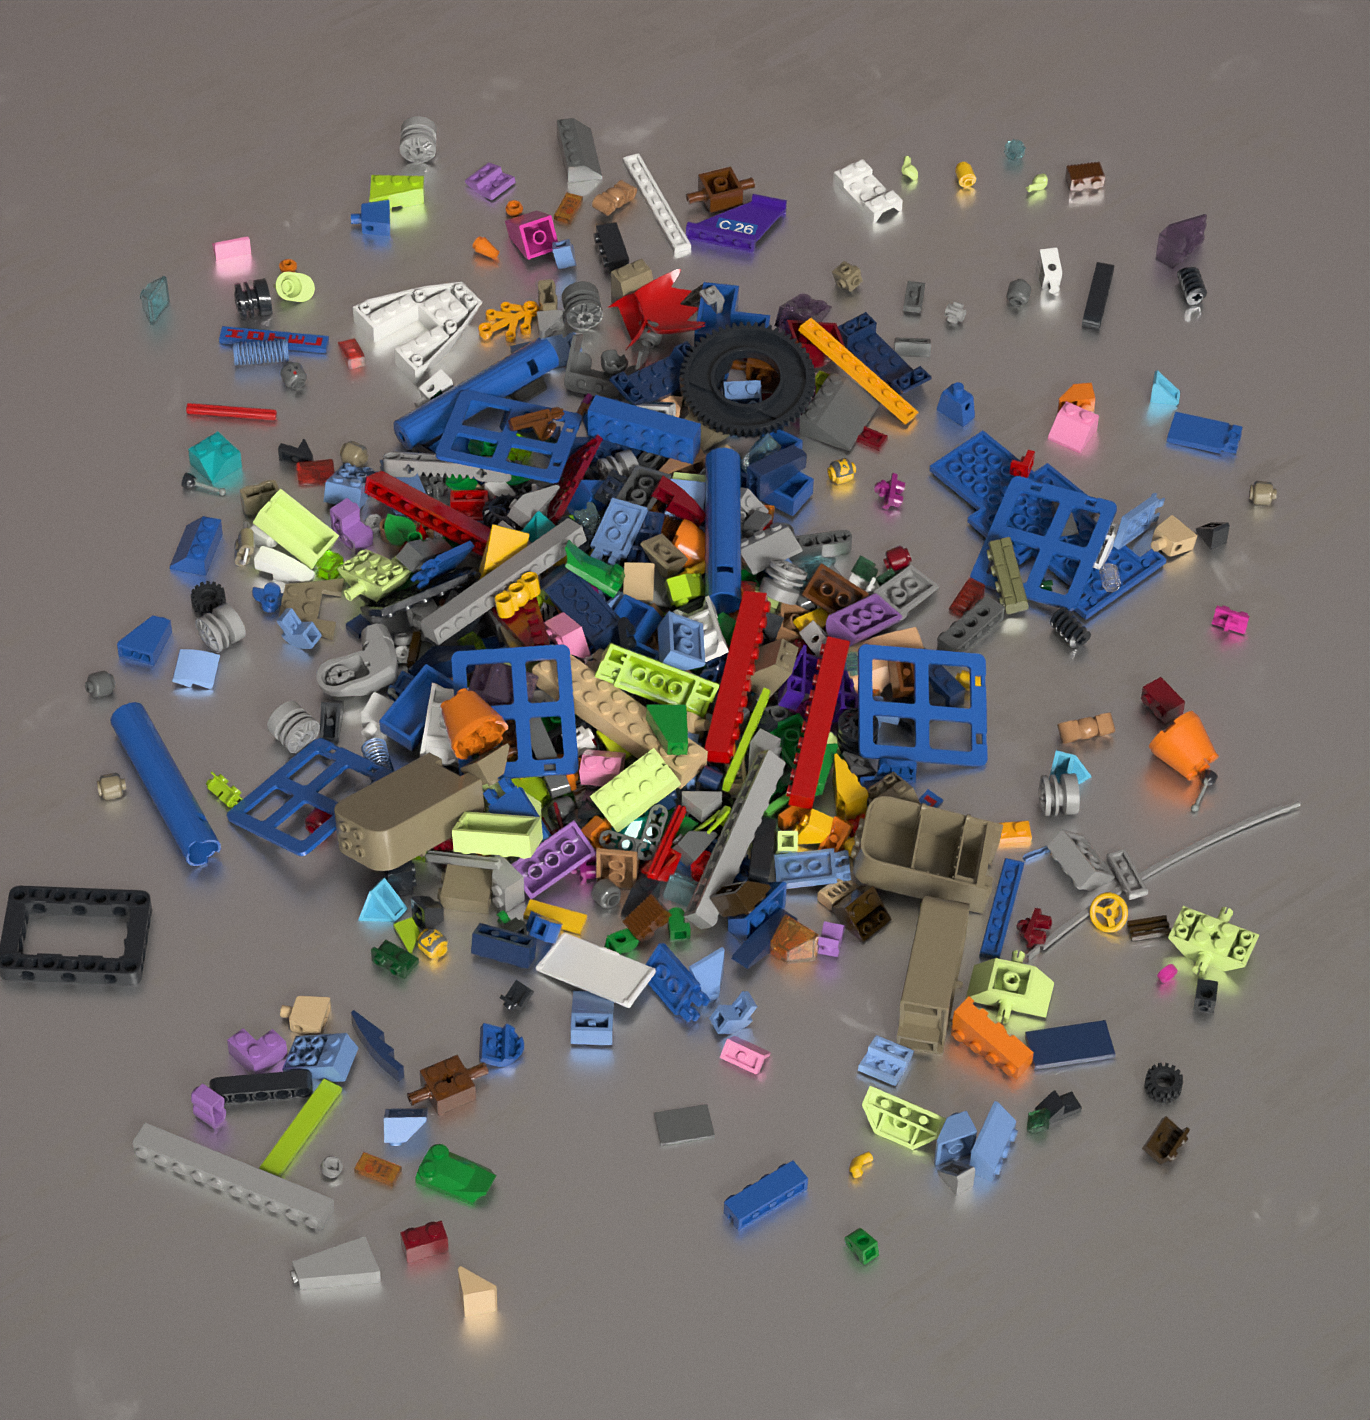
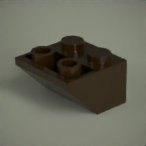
(738, 897)
(862, 912)

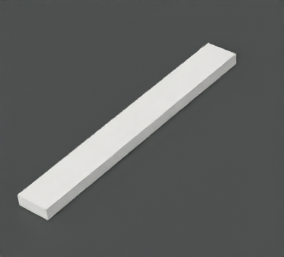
(656, 203)

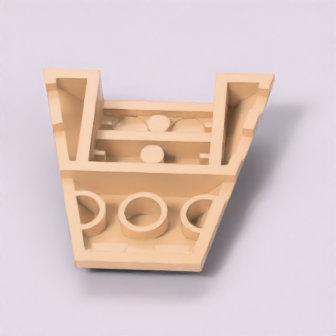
(880, 671)

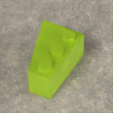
(399, 190)
(684, 588)

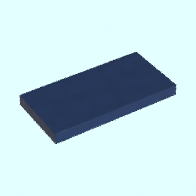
(1070, 1044)

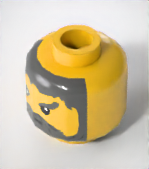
(841, 471)
(432, 943)

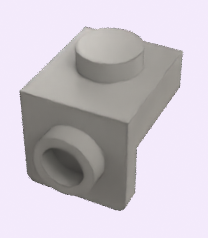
(713, 298)

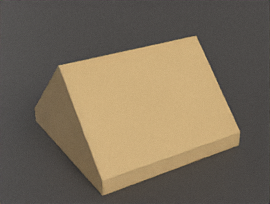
(639, 581)
(476, 1293)

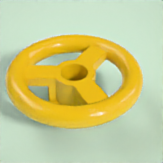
(1104, 910)

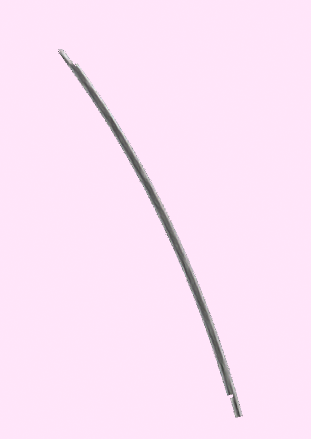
(1162, 864)

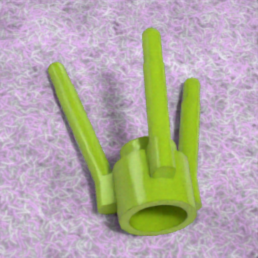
(721, 818)

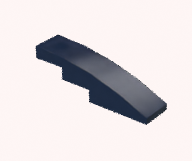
(651, 527)
(758, 944)
(374, 1042)

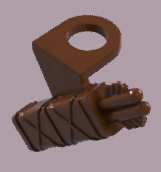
(538, 421)

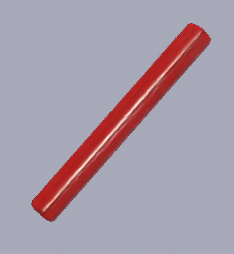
(231, 411)
(666, 842)

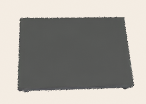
(684, 1125)

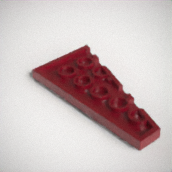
(571, 478)
(526, 624)

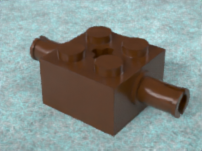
(720, 189)
(758, 370)
(447, 1084)

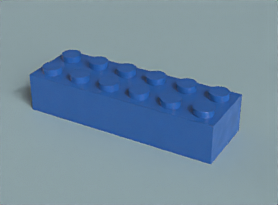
(644, 429)

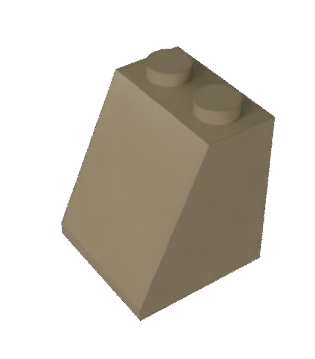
(629, 279)
(773, 666)

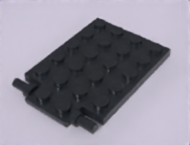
(405, 598)

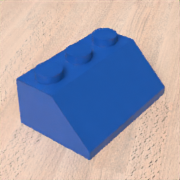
(198, 546)
(744, 925)

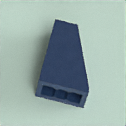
(774, 470)
(440, 659)

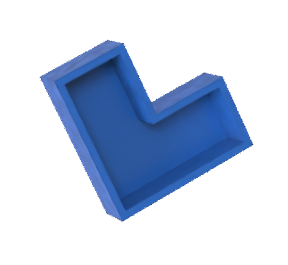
(729, 314)
(795, 491)
(644, 620)
(407, 715)

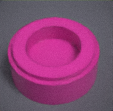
(1167, 973)

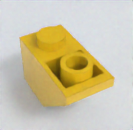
(813, 827)

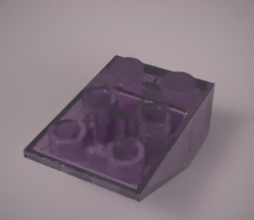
(1180, 240)
(801, 309)
(495, 683)

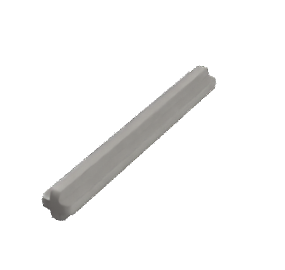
(464, 860)

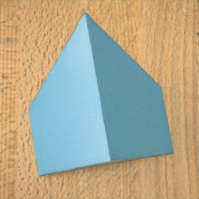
(1164, 391)
(1068, 763)
(382, 904)

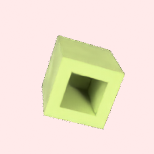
(785, 842)

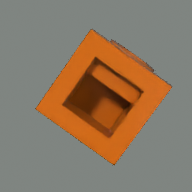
(593, 830)

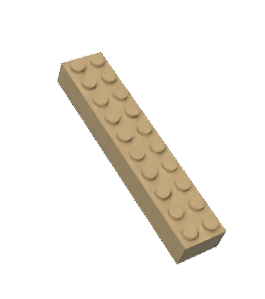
(617, 716)

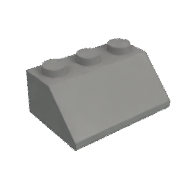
(769, 544)
(1080, 860)

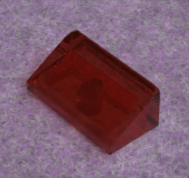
(314, 471)

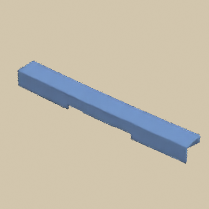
(1035, 853)

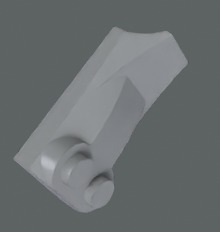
(906, 590)

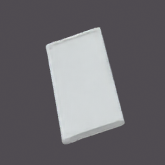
(596, 969)

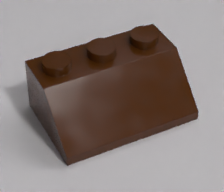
(831, 590)

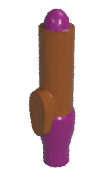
(585, 404)

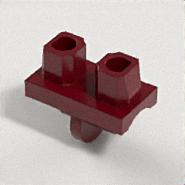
(1032, 927)

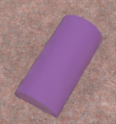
(862, 619)
(554, 859)

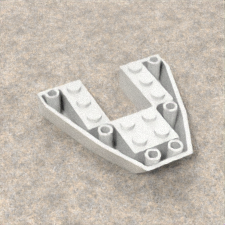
(440, 308)

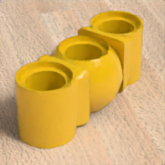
(517, 595)

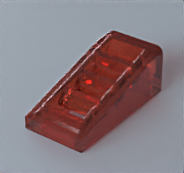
(353, 357)
(972, 587)

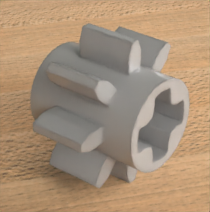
(955, 312)

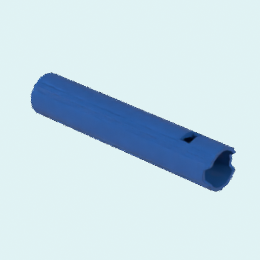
(496, 380)
(723, 529)
(165, 783)

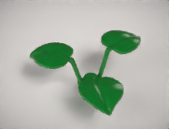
(478, 448)
(402, 529)

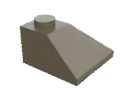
(664, 555)
(489, 765)

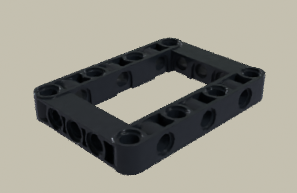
(75, 902)

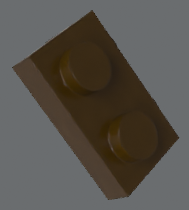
(1165, 1141)

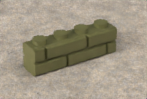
(1008, 575)

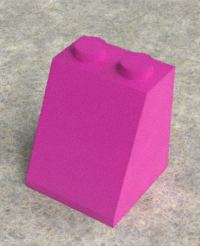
(532, 233)

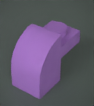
(831, 939)

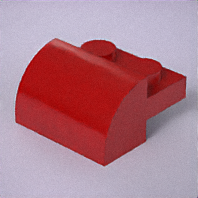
(469, 502)

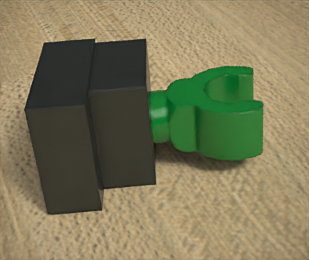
(513, 925)

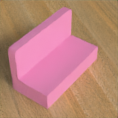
(231, 248)
(744, 1054)

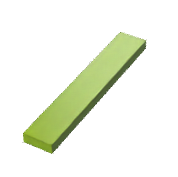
(745, 741)
(301, 1128)

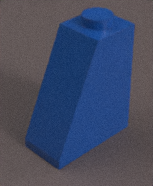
(146, 641)

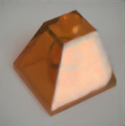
(794, 942)

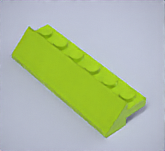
(655, 680)

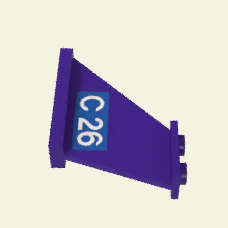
(740, 226)

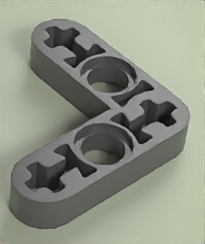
(639, 844)

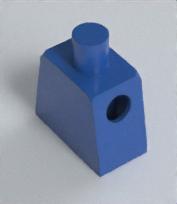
(374, 218)
(957, 404)

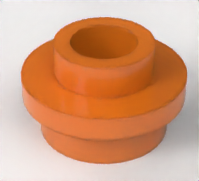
(514, 208)
(288, 265)

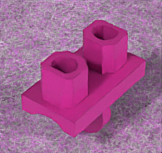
(1230, 619)

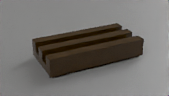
(414, 649)
(1148, 925)

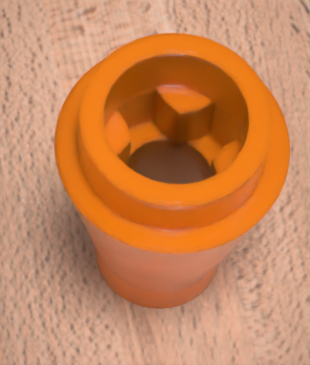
(485, 248)

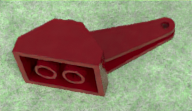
(818, 358)

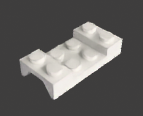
(865, 190)
(713, 639)
(435, 734)

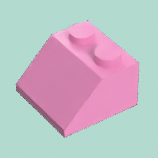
(1073, 427)
(566, 631)
(600, 766)

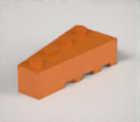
(990, 1039)

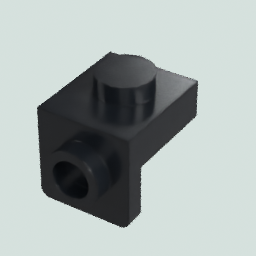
(517, 996)

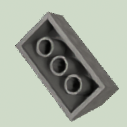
(578, 150)
(641, 486)

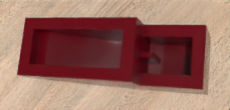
(678, 501)

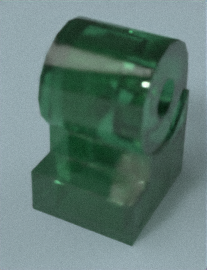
(865, 569)

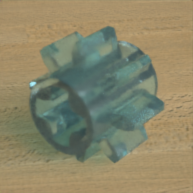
(1014, 149)
(852, 663)

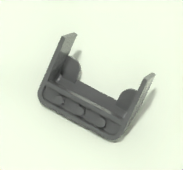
(584, 380)

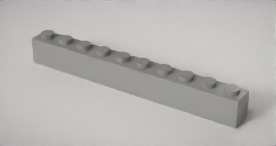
(481, 595)
(735, 836)
(233, 1176)

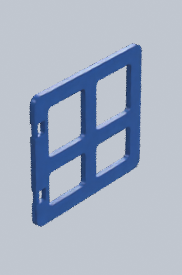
(506, 439)
(1050, 543)
(522, 710)
(921, 710)
(302, 795)

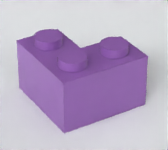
(347, 524)
(257, 1055)

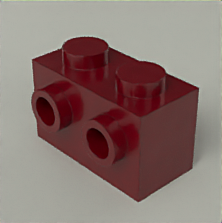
(1162, 700)
(424, 1241)

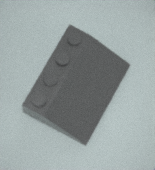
(838, 412)

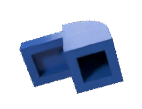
(543, 927)

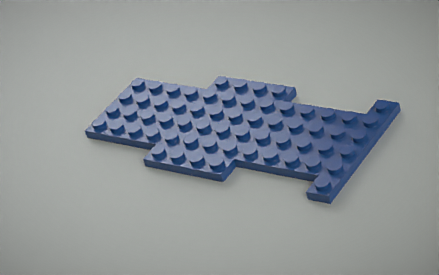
(981, 476)

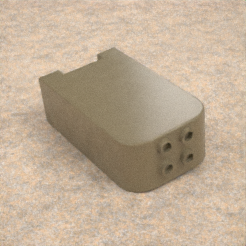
(405, 813)
(925, 851)
(933, 975)

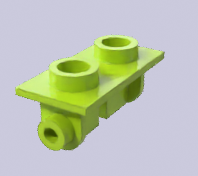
(218, 785)

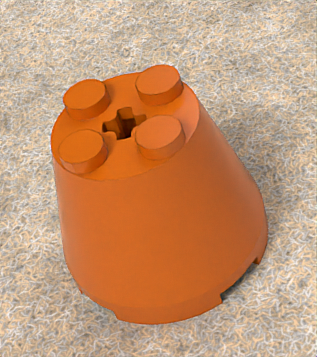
(690, 542)
(472, 724)
(1185, 746)

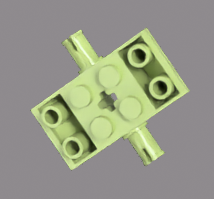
(372, 575)
(1212, 940)
(1011, 987)

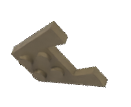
(306, 601)

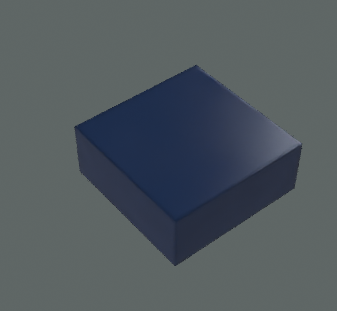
(357, 625)

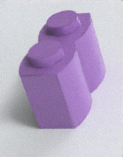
(208, 1106)

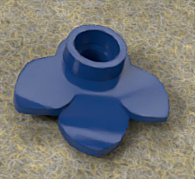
(269, 596)

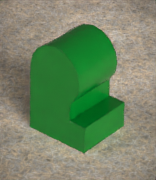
(677, 927)
(621, 941)
(862, 1245)

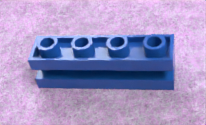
(765, 1194)

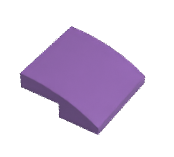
(490, 181)

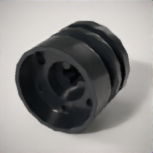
(253, 299)
(848, 731)

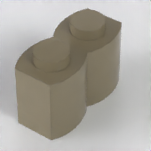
(547, 295)
(257, 496)

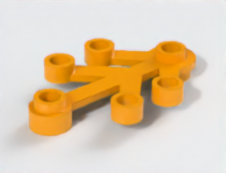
(527, 310)

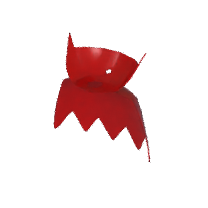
(659, 304)

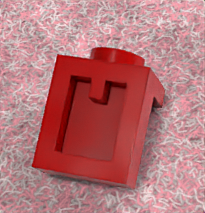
(1024, 466)
(699, 865)

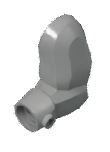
(363, 670)

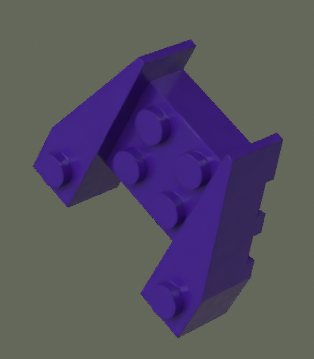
(800, 682)

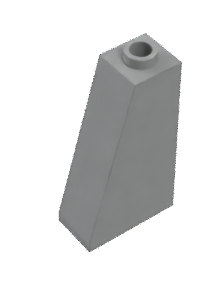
(337, 1266)

